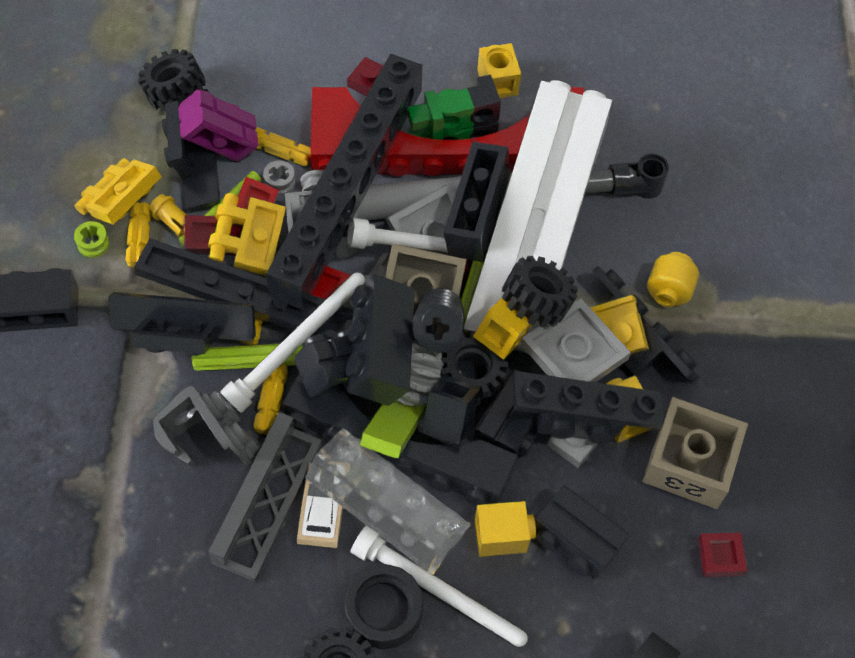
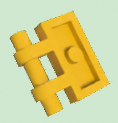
(118, 190)
(259, 234)

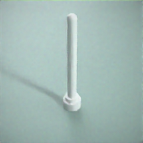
(364, 234)
(242, 390)
(372, 547)

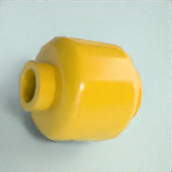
(673, 279)

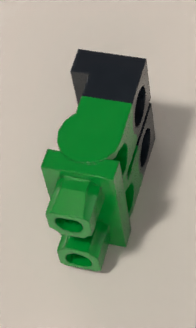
(457, 113)

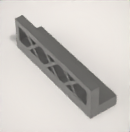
(249, 496)

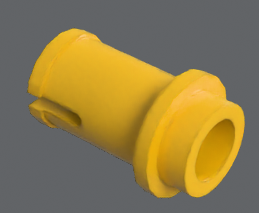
(164, 209)

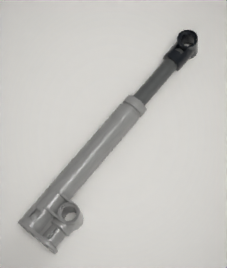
(382, 200)

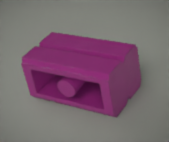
(218, 125)

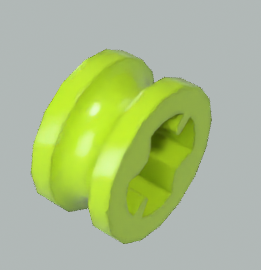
(89, 229)

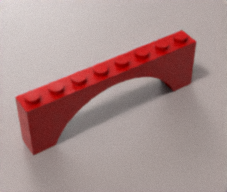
(335, 109)

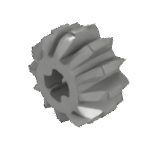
(424, 375)

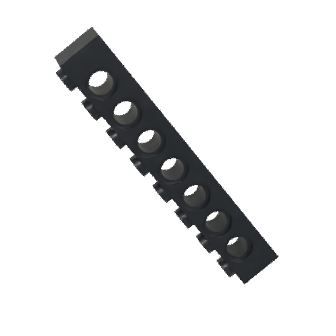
(344, 183)

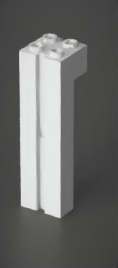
(543, 189)

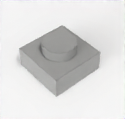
(572, 449)

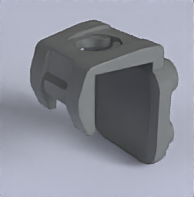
(217, 414)

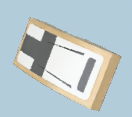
(319, 518)

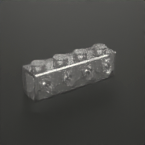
(387, 501)

